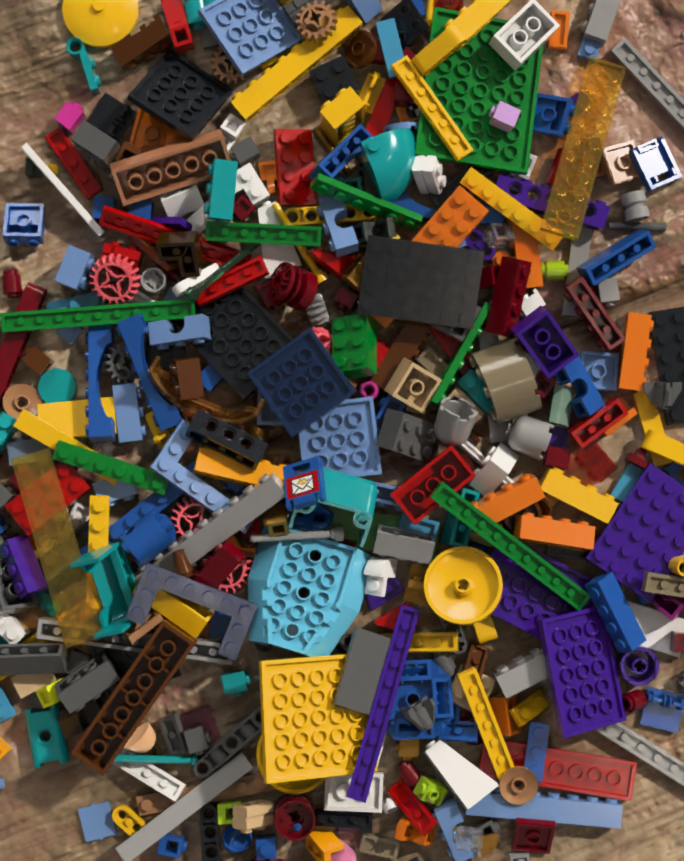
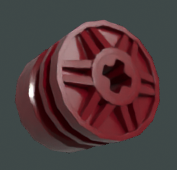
(292, 286)
(284, 821)

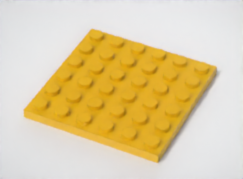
(300, 725)

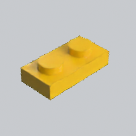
(529, 708)

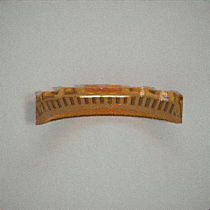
(164, 383)

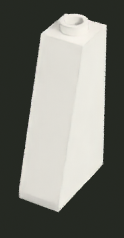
(275, 253)
(460, 775)

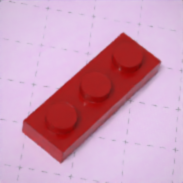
(412, 807)

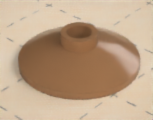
(23, 393)
(521, 793)

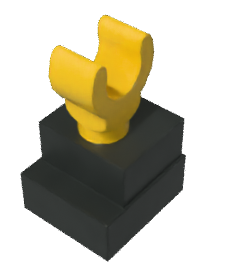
(33, 171)

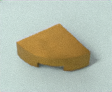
(489, 843)

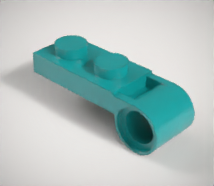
(87, 62)

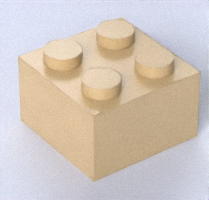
(413, 385)

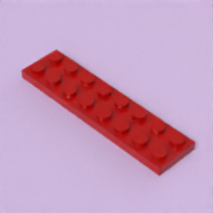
(575, 771)

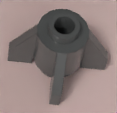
(662, 394)
(420, 713)

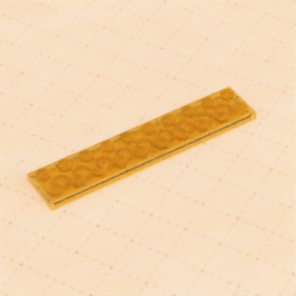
(583, 149)
(57, 546)

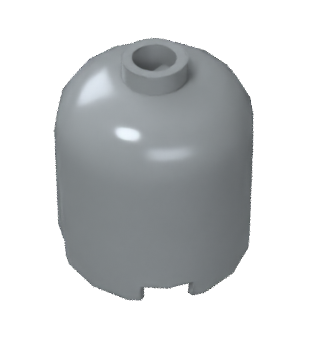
(454, 421)
(529, 436)

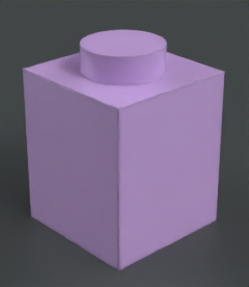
(504, 116)

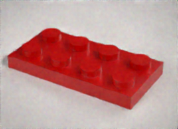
(293, 166)

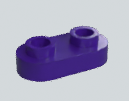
(479, 244)

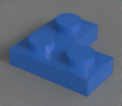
(459, 730)

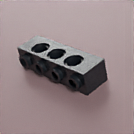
(229, 448)

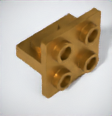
(415, 585)

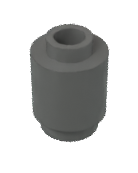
(445, 662)

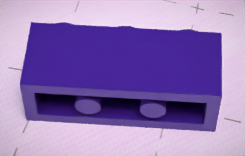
(23, 566)

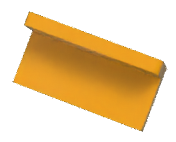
(322, 844)

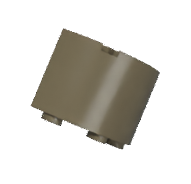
(506, 380)

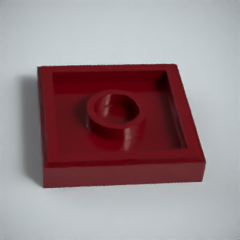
(532, 835)

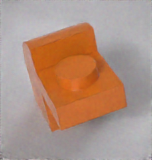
(407, 831)

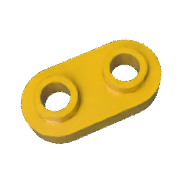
(127, 823)

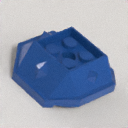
(421, 679)

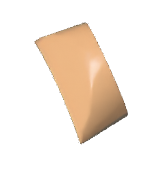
(142, 739)

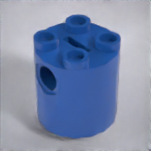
(149, 537)

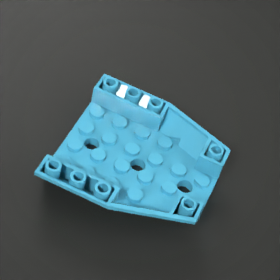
(334, 587)

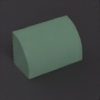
(560, 408)

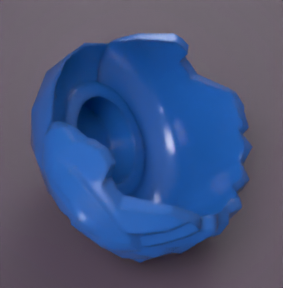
(235, 841)

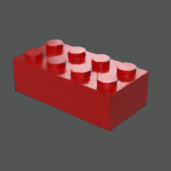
(73, 487)
(415, 492)

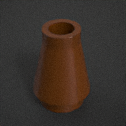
(181, 563)

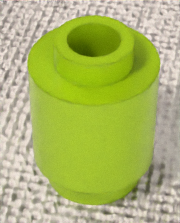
(554, 270)

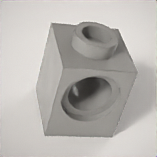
(608, 292)

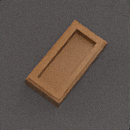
(138, 630)

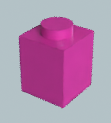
(70, 116)

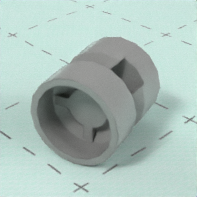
(635, 206)
(154, 281)

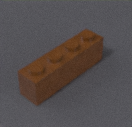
(405, 346)

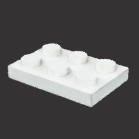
(337, 789)

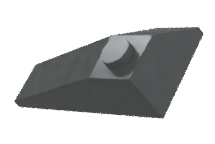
(9, 599)

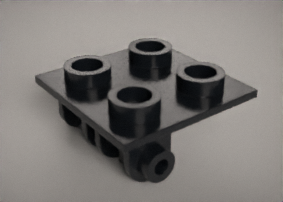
(408, 21)
(112, 117)

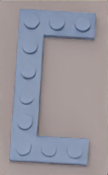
(167, 466)

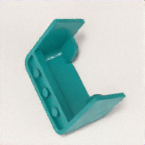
(348, 494)
(114, 584)

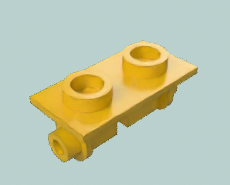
(371, 90)

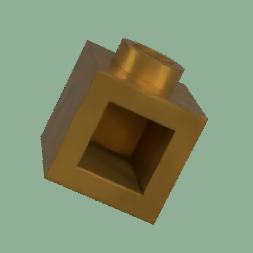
(276, 520)
(407, 748)

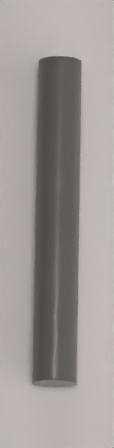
(635, 226)

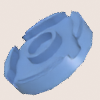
(409, 125)

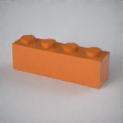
(526, 248)
(634, 351)
(511, 498)
(554, 532)

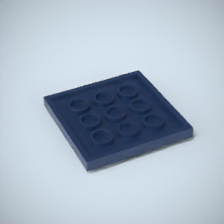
(301, 382)

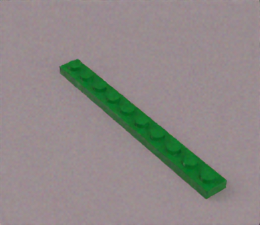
(94, 315)
(509, 545)

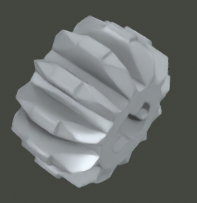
(318, 311)

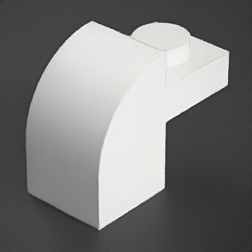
(378, 571)

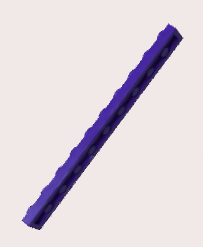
(383, 704)

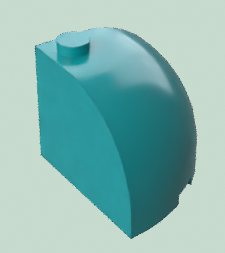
(389, 162)

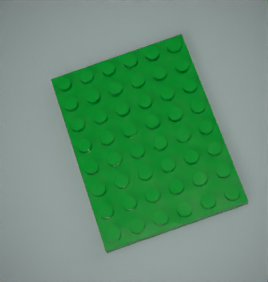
(469, 87)

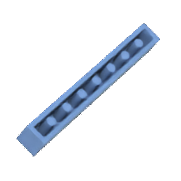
(553, 807)

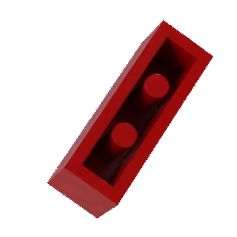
(596, 424)

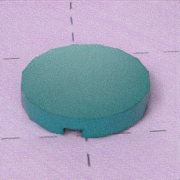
(57, 386)

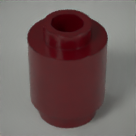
(11, 283)
(634, 700)
(409, 773)

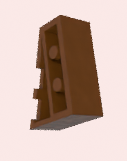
(142, 45)

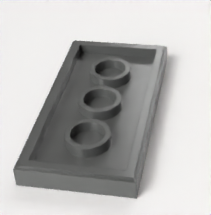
(361, 670)

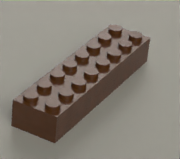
(134, 697)

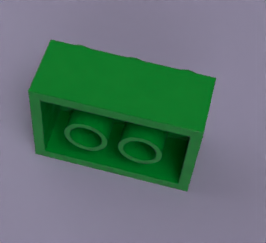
(355, 345)

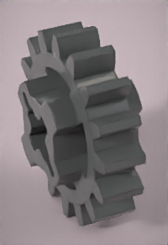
(116, 364)

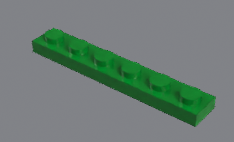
(365, 201)
(264, 233)
(457, 361)
(110, 467)

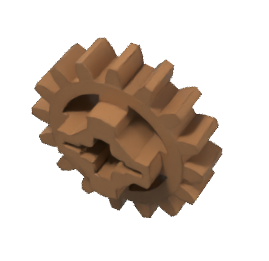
(322, 14)
(223, 62)

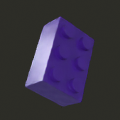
(544, 342)

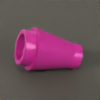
(369, 384)

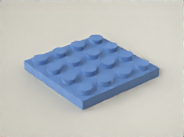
(250, 31)
(345, 439)

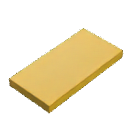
(71, 415)

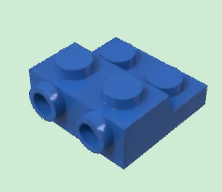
(553, 115)
(24, 224)

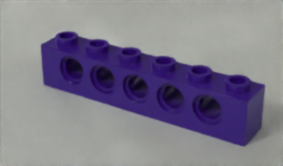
(506, 181)

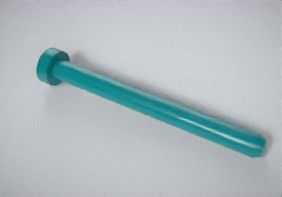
(157, 759)

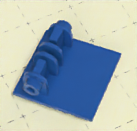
(662, 709)

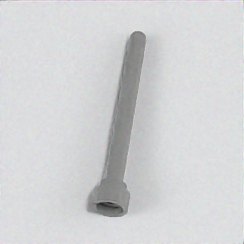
(335, 534)

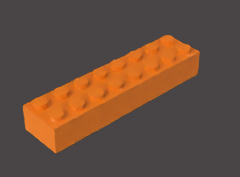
(449, 226)

